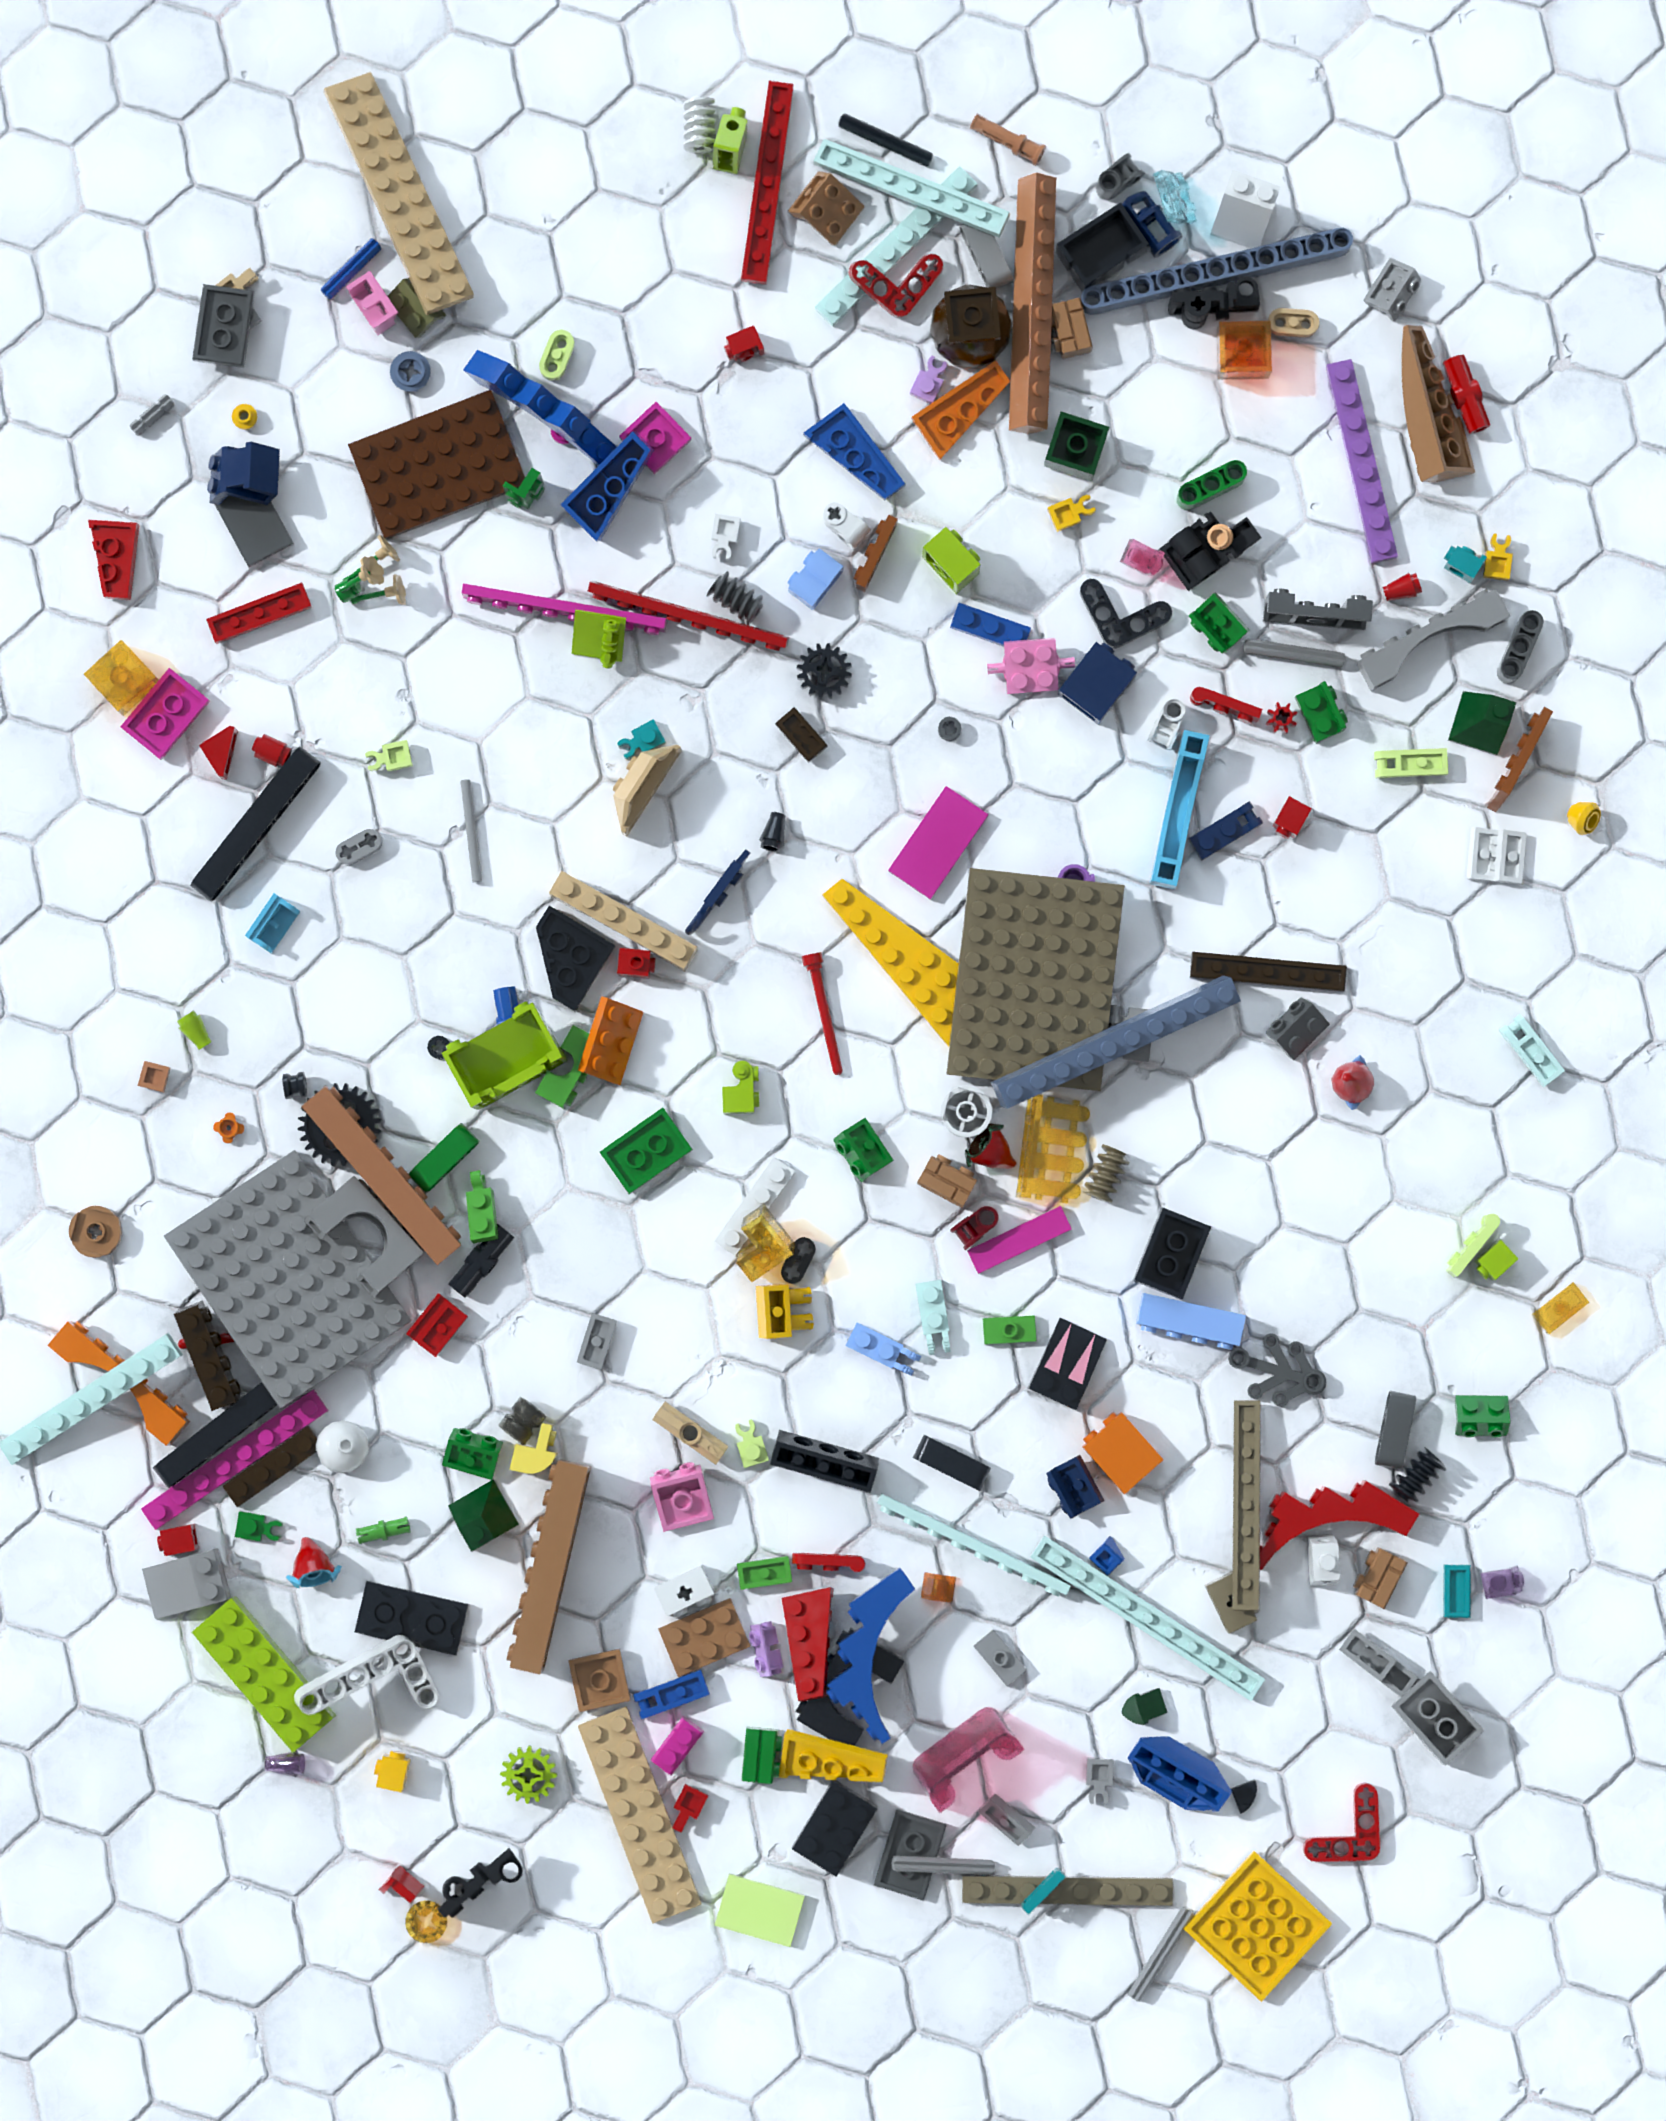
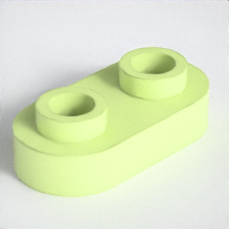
(556, 355)

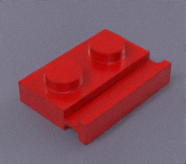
(437, 1325)

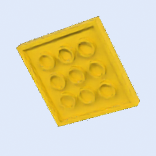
(1257, 1926)

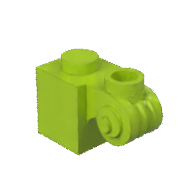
(741, 1098)

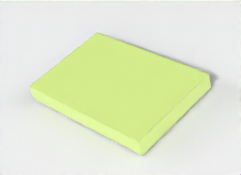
(759, 1910)

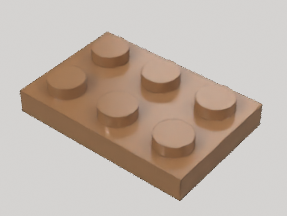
(704, 1637)

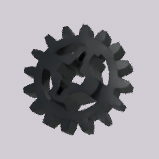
(812, 670)

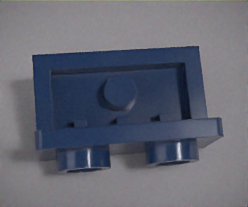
(1074, 1487)

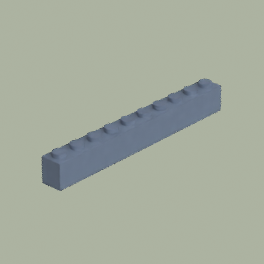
(1115, 1041)

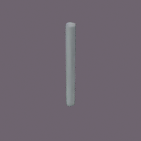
(471, 830)

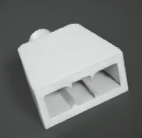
(1323, 1559)

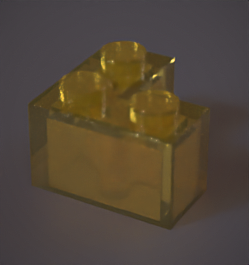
(768, 1246)

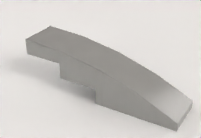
(1378, 1663)

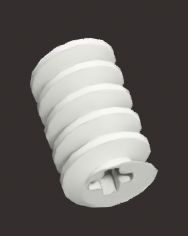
(697, 124)

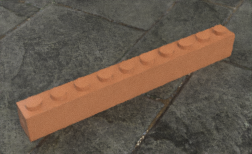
(1032, 303)

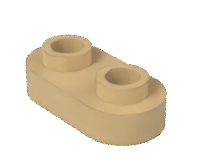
(1292, 319)

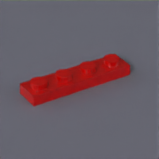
(259, 613)

